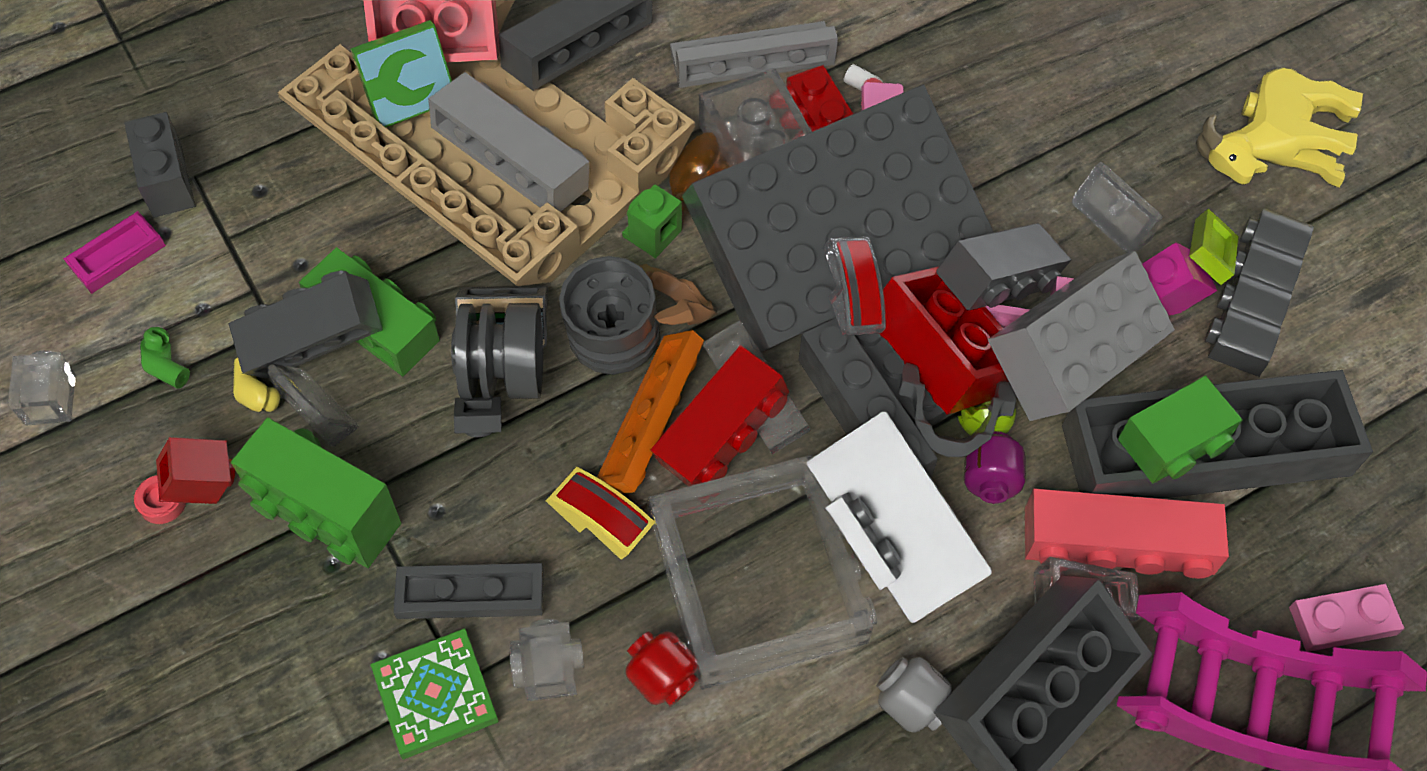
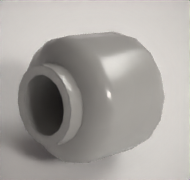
(912, 693)

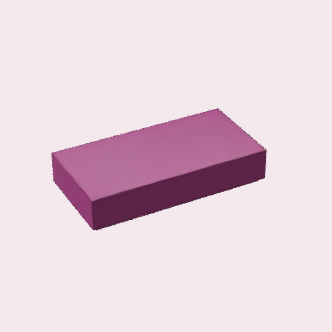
(114, 252)

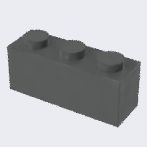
(1003, 266)
(305, 324)

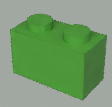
(1180, 430)

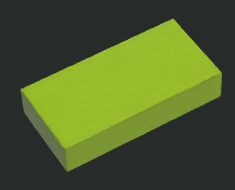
(1214, 247)

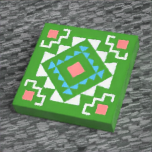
(434, 693)

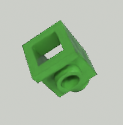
(650, 213)

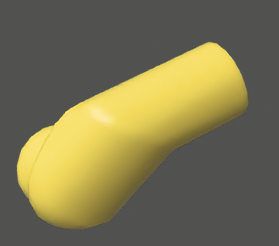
(253, 392)

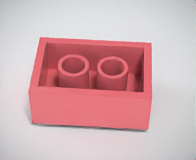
(463, 26)

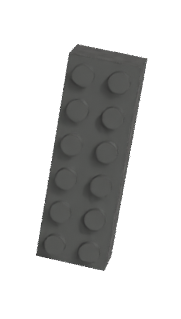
(1287, 434)

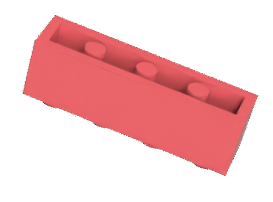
(1127, 532)

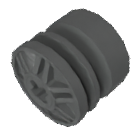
(605, 294)
(498, 351)

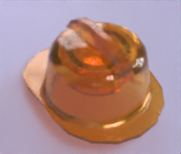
(697, 161)

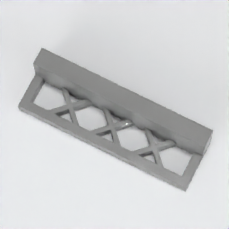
(753, 53)

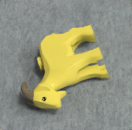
(1282, 129)

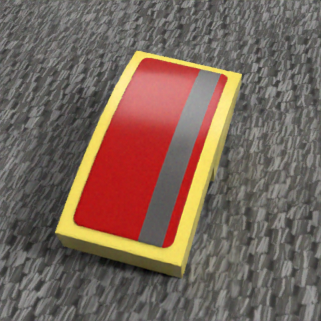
(601, 509)

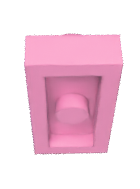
(1346, 617)

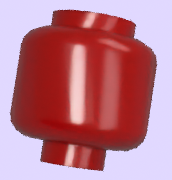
(661, 668)

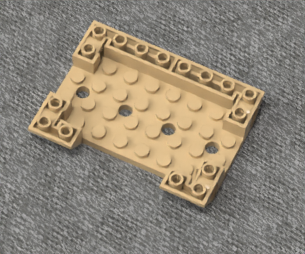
(472, 203)

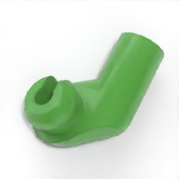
(157, 358)

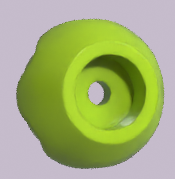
(973, 418)

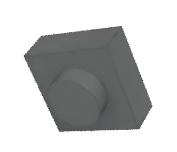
(477, 416)

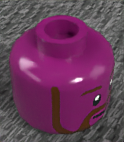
(996, 469)

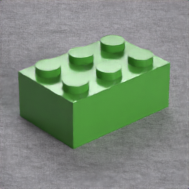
(316, 493)

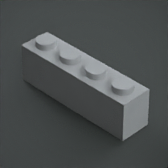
(509, 143)

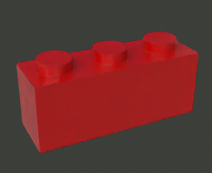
(722, 419)

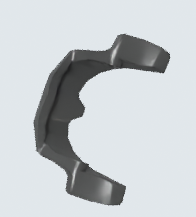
(1001, 405)

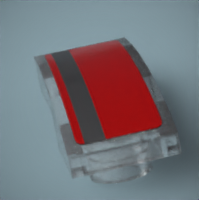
(859, 290)

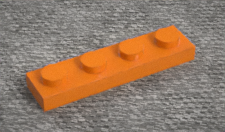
(650, 411)

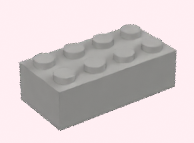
(1081, 336)

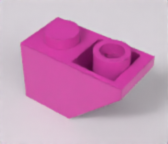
(1178, 279)

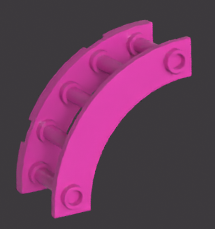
(1270, 657)

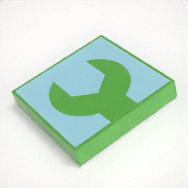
(402, 72)

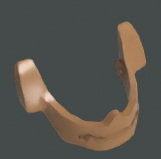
(691, 304)

